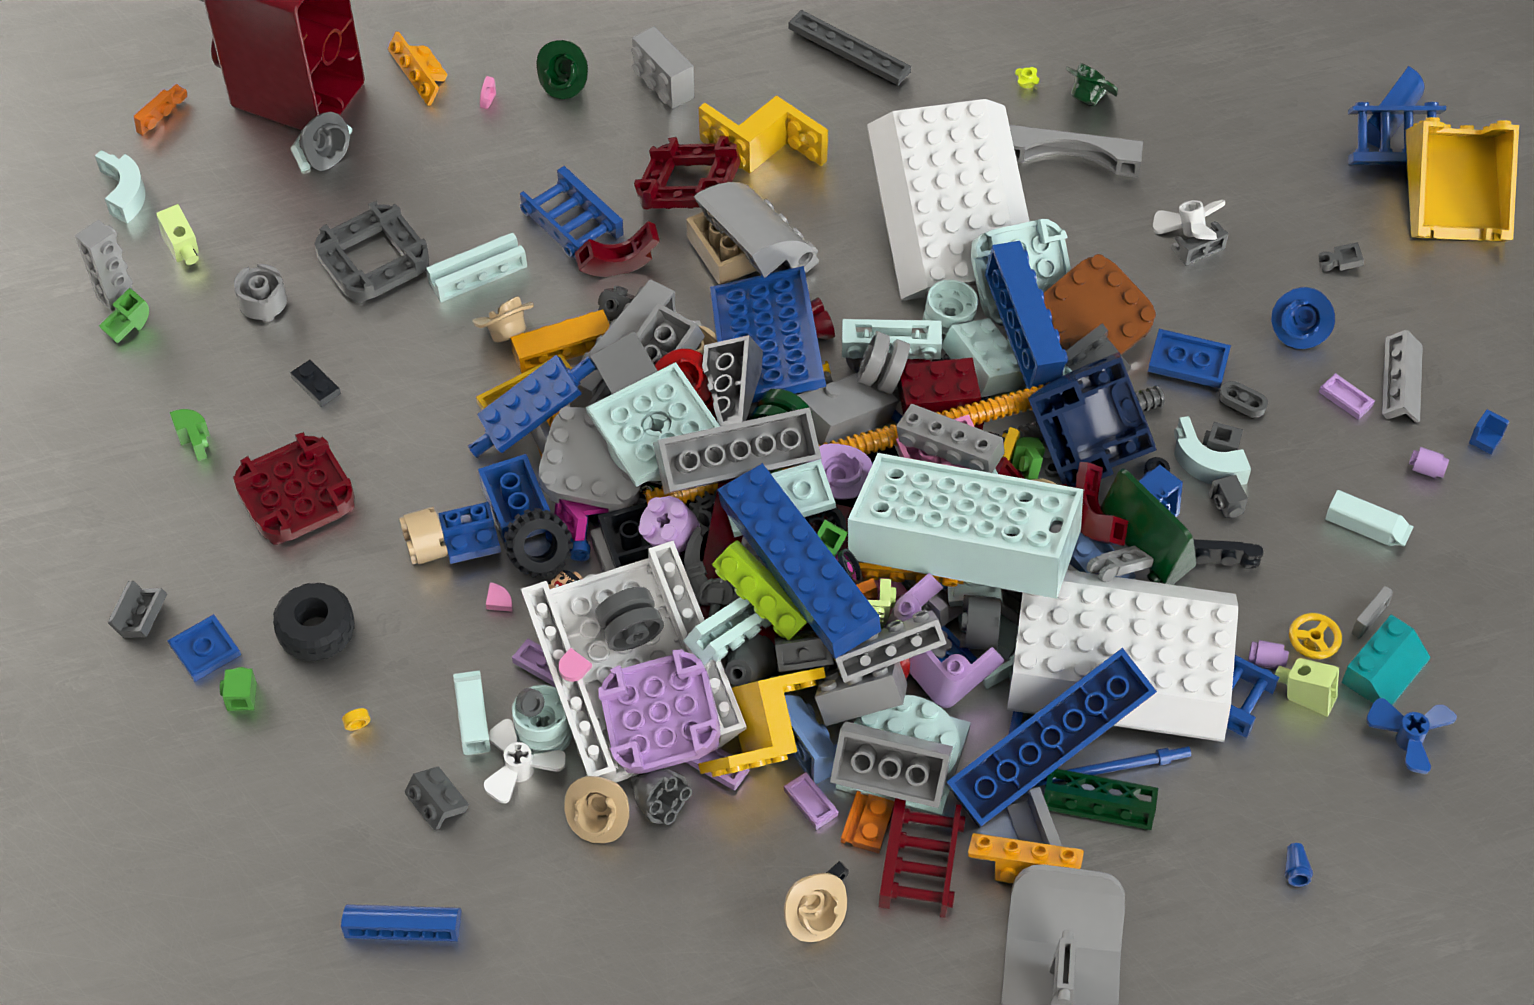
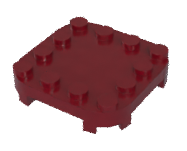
(294, 489)

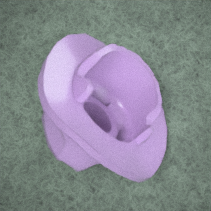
(845, 469)

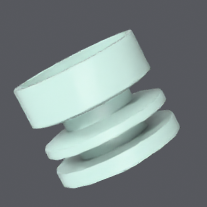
(950, 303)
(546, 730)

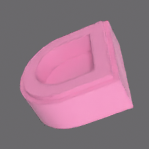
(573, 666)

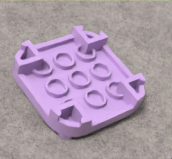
(660, 713)

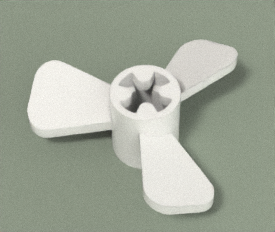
(1190, 219)
(502, 782)

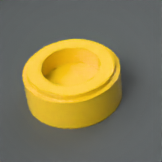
(356, 719)

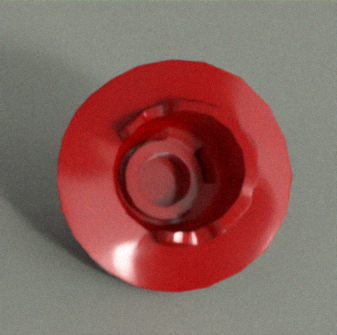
(691, 365)

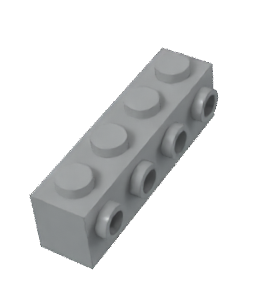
(104, 262)
(950, 439)
(892, 645)

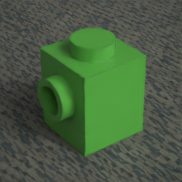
(238, 689)

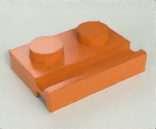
(868, 822)

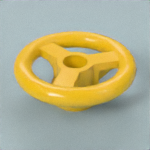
(1315, 647)

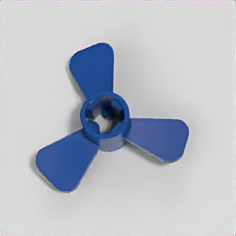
(1387, 717)

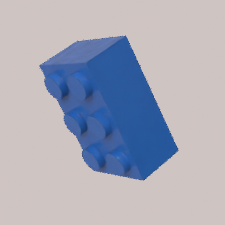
(511, 490)

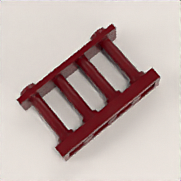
(895, 864)

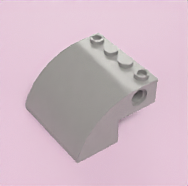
(756, 228)

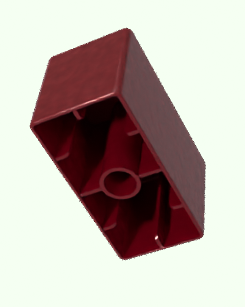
(286, 56)

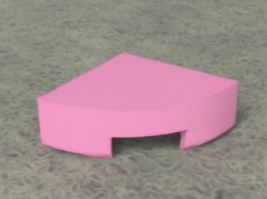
(488, 92)
(498, 598)

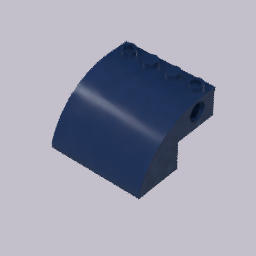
(1092, 419)

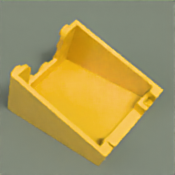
(1462, 180)

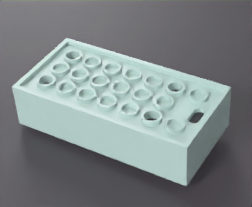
(966, 525)

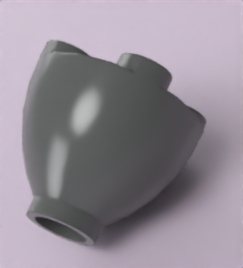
(660, 794)

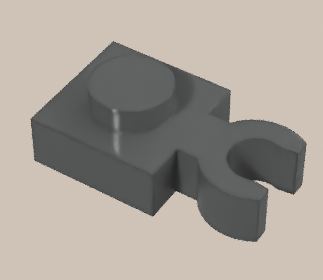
(1344, 256)

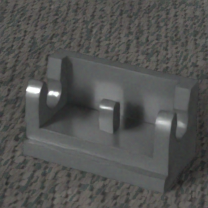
(1196, 249)

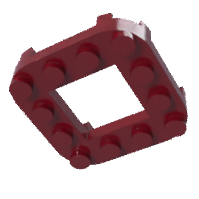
(652, 187)

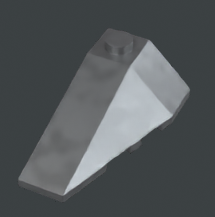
(732, 376)

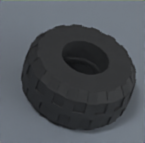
(315, 641)

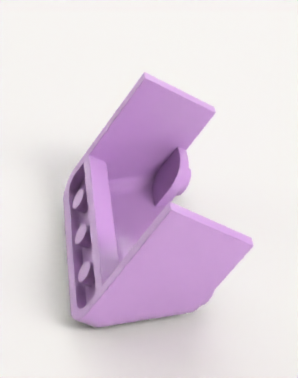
(955, 676)

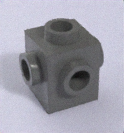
(613, 301)

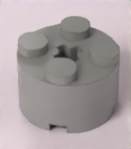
(260, 292)

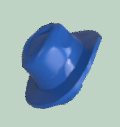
(1303, 318)

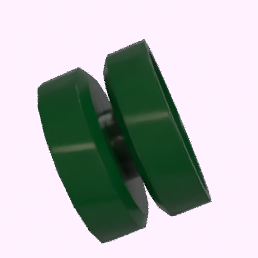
(777, 402)

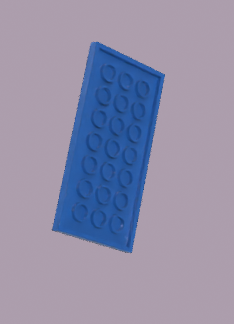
(780, 321)

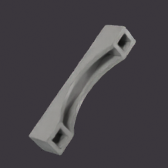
(1115, 154)

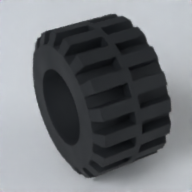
(553, 557)

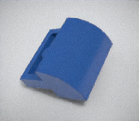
(469, 532)

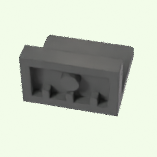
(1092, 348)

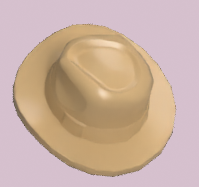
(507, 322)
(596, 809)
(815, 907)

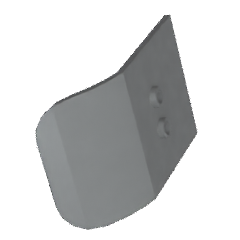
(1063, 938)

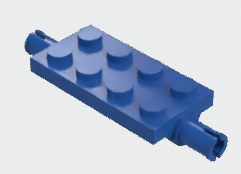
(530, 404)

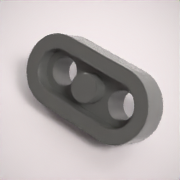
(1243, 399)

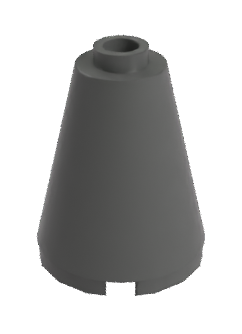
(751, 661)

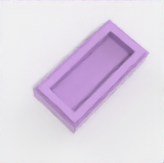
(1346, 396)
(811, 800)

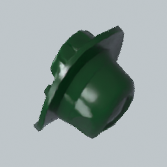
(562, 69)
(1090, 85)

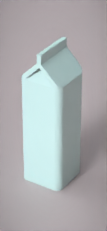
(1368, 519)
(471, 713)

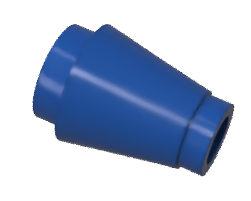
(1297, 869)

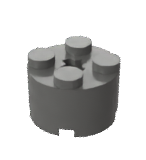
(980, 622)

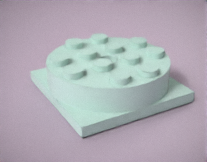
(638, 413)
(923, 721)

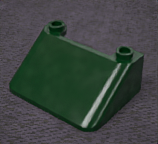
(1151, 528)

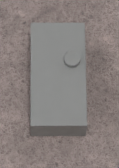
(848, 408)

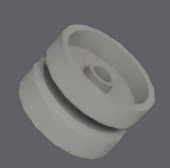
(883, 362)

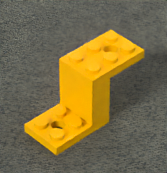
(766, 133)
(767, 720)

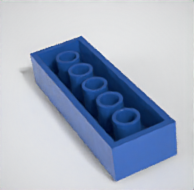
(1025, 314)

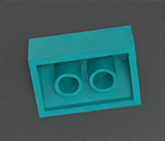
(1387, 662)

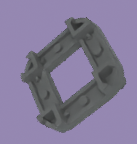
(378, 218)

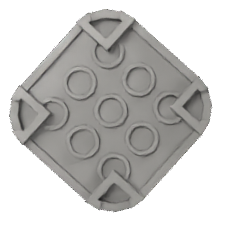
(580, 466)

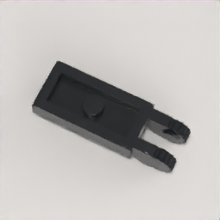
(1228, 553)

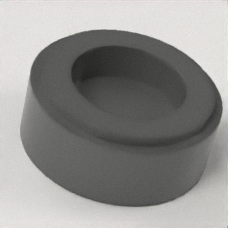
(529, 702)

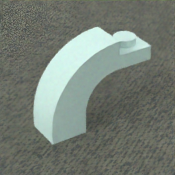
(129, 195)
(1205, 463)

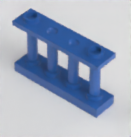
(1385, 156)
(580, 196)
(1240, 719)

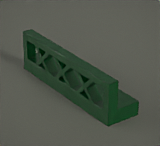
(1099, 802)

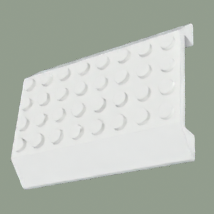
(941, 185)
(567, 620)
(1171, 632)

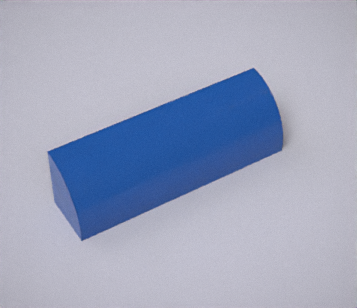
(1404, 93)
(401, 922)

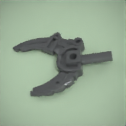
(709, 592)

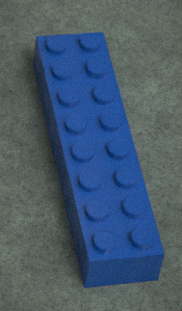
(799, 561)
(1050, 737)

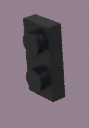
(315, 383)

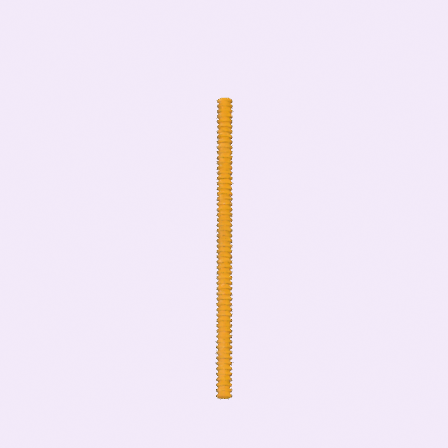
(887, 436)

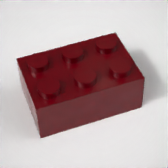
(939, 385)

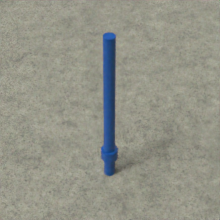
(1162, 757)

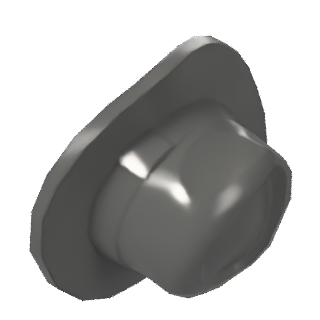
(325, 140)

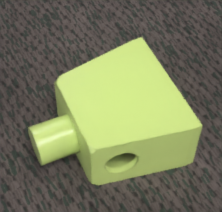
(179, 241)
(1311, 684)

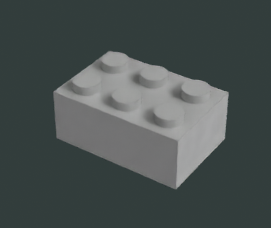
(663, 67)
(861, 695)

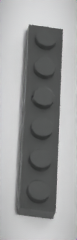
(849, 47)

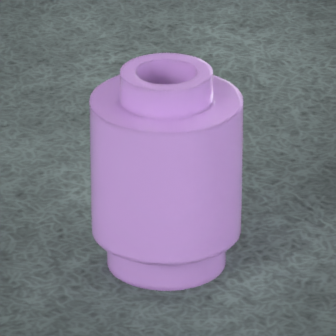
(1429, 462)
(1268, 654)

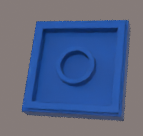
(204, 648)

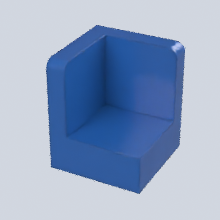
(1489, 431)

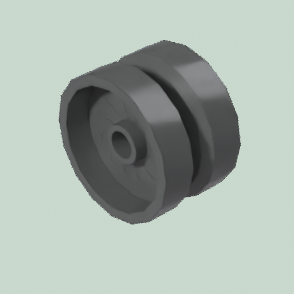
(629, 618)

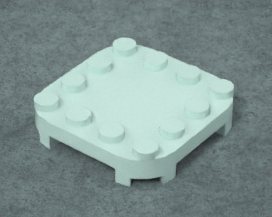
(1046, 253)

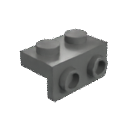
(136, 610)
(435, 796)

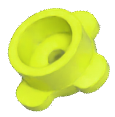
(1027, 77)

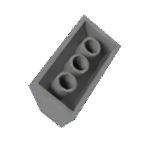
(891, 764)

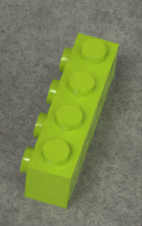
(760, 588)

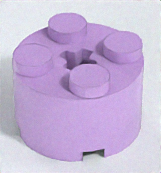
(667, 521)

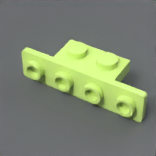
(886, 601)

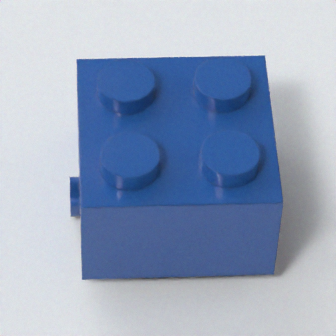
(1164, 487)

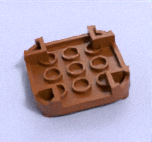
(1098, 294)

